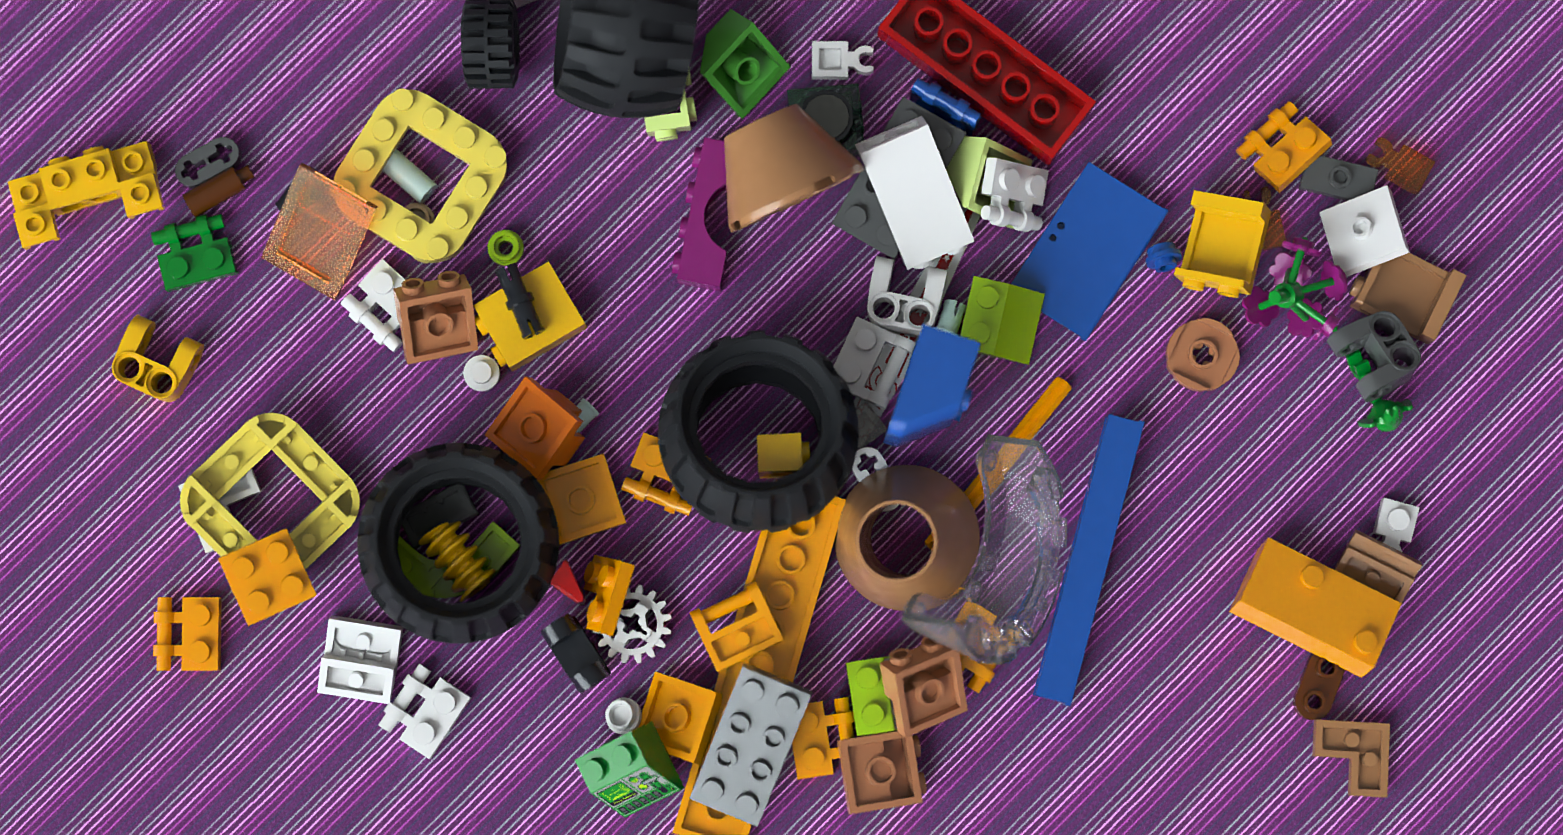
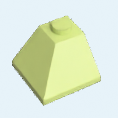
(968, 170)

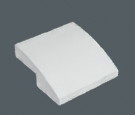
(360, 659)

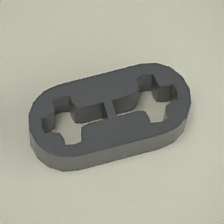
(204, 155)

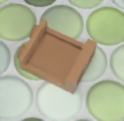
(1412, 291)

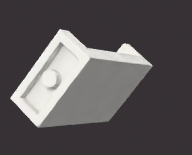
(915, 193)

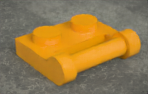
(742, 637)

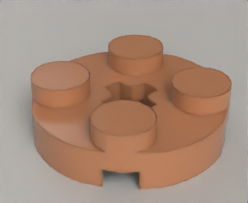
(1222, 348)

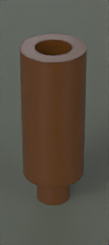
(217, 189)

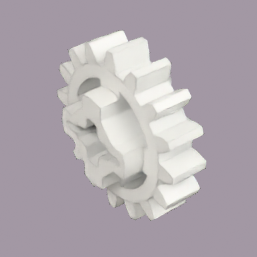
(652, 638)

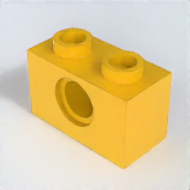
(781, 454)

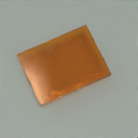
(318, 231)

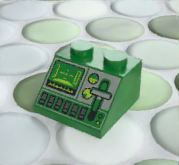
(630, 771)

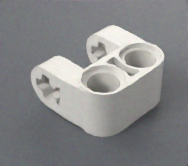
(904, 304)

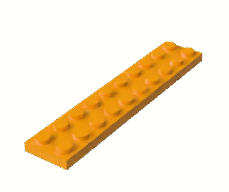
(789, 575)

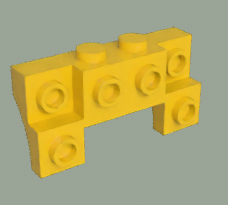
(82, 183)

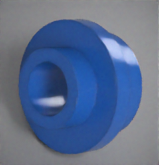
(1163, 257)

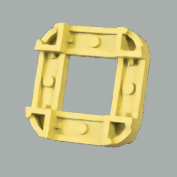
(448, 130)
(239, 455)

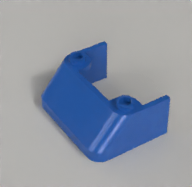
(933, 386)

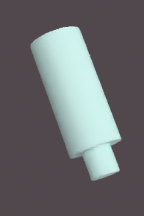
(409, 177)

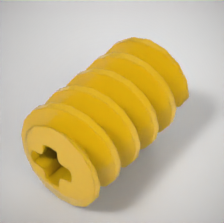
(457, 558)

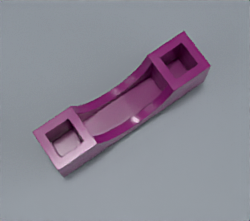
(701, 259)

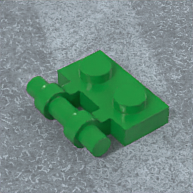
(197, 263)

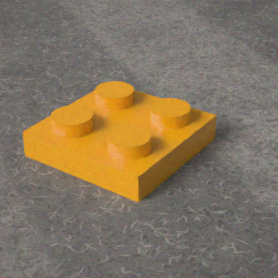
(583, 498)
(267, 576)
(681, 715)

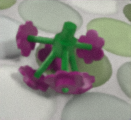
(1289, 293)

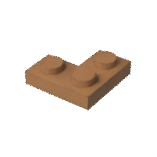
(1364, 745)

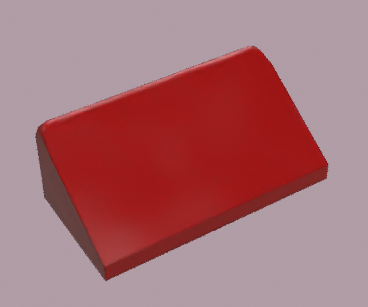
(566, 582)

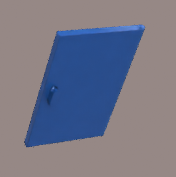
(1091, 250)

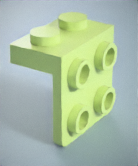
(666, 126)

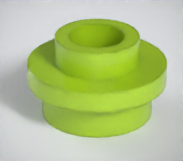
(497, 240)

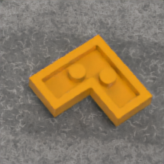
(610, 582)

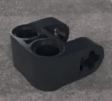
(576, 653)

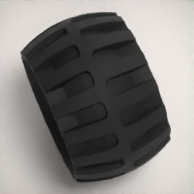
(624, 55)
(769, 362)
(444, 467)

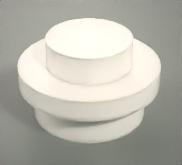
(481, 373)
(623, 715)

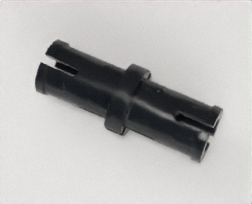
(519, 301)

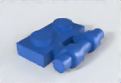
(946, 107)

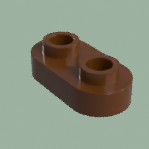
(1316, 683)

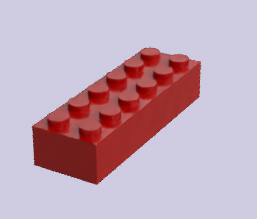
(988, 71)

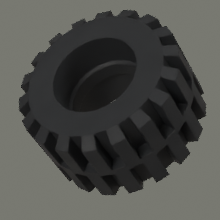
(490, 44)

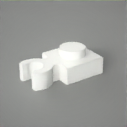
(833, 60)
(1395, 522)

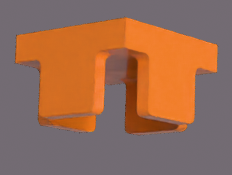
(537, 428)

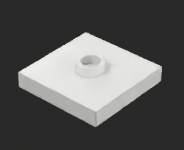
(1364, 231)

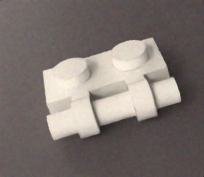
(1013, 182)
(379, 287)
(435, 716)

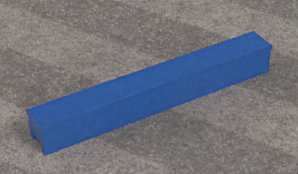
(1088, 559)

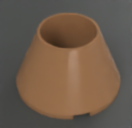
(780, 165)
(951, 521)

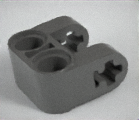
(1381, 351)

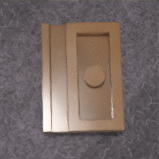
(1378, 566)

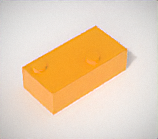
(1315, 607)

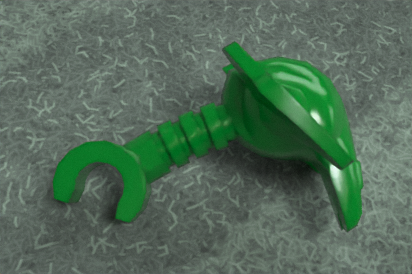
(1385, 413)

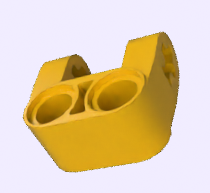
(133, 348)

